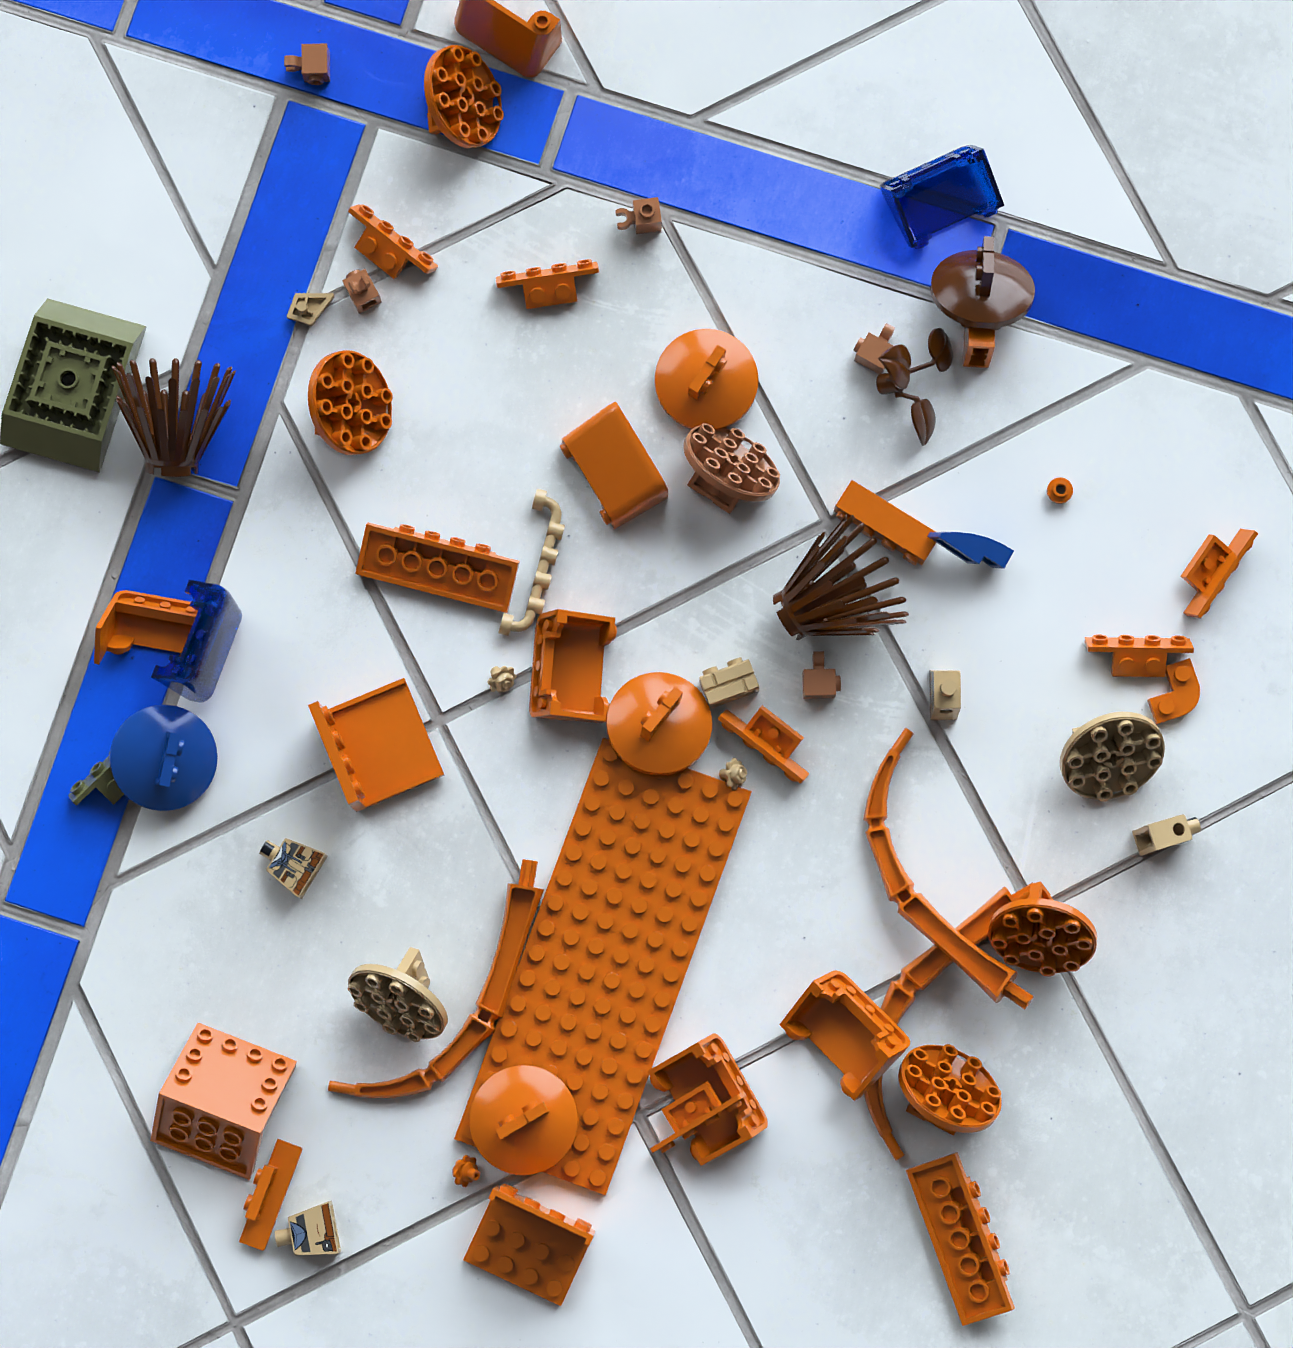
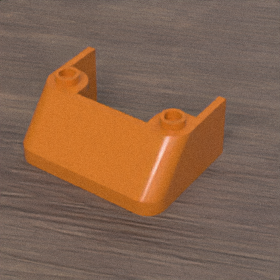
(144, 622)

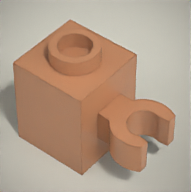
(313, 63)
(645, 216)
(361, 290)
(872, 347)
(820, 682)

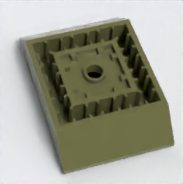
(72, 420)

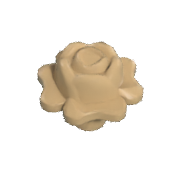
(501, 679)
(734, 773)

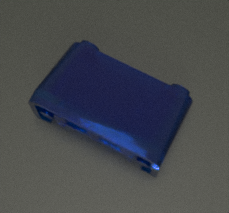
(942, 193)
(207, 645)

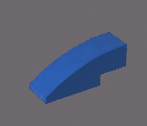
(974, 548)

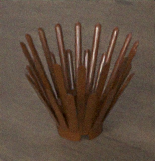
(154, 416)
(818, 606)

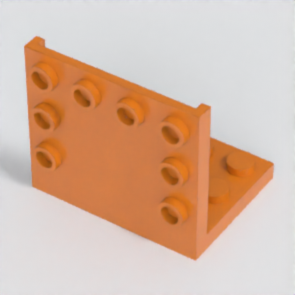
(377, 744)
(220, 1100)
(529, 1244)

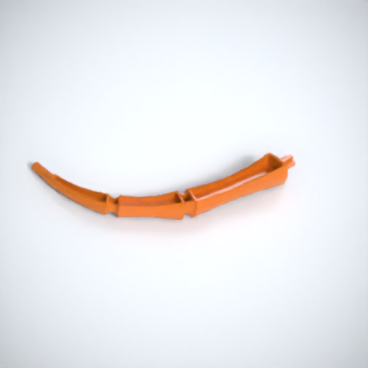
(518, 916)
(988, 973)
(917, 977)

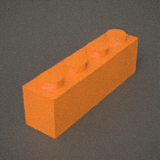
(886, 522)

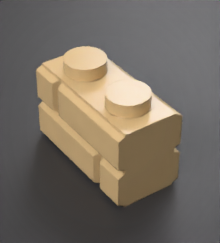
(728, 683)

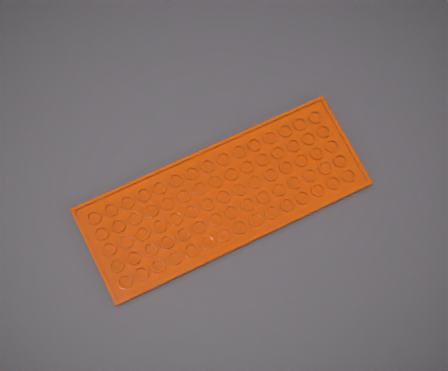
(614, 948)

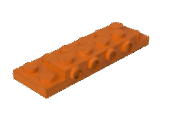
(437, 565)
(962, 1238)

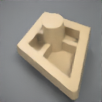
(308, 307)

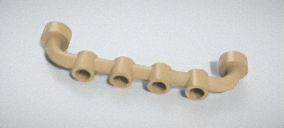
(547, 557)

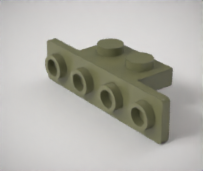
(102, 779)

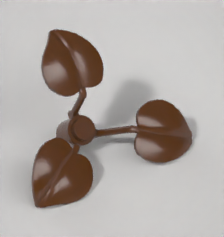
(898, 363)

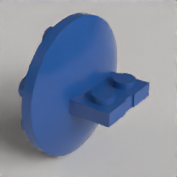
(163, 757)

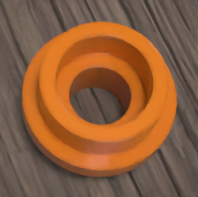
(1056, 497)

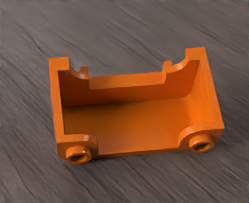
(507, 36)
(615, 465)
(570, 666)
(847, 1030)
(712, 1062)

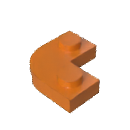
(1184, 693)

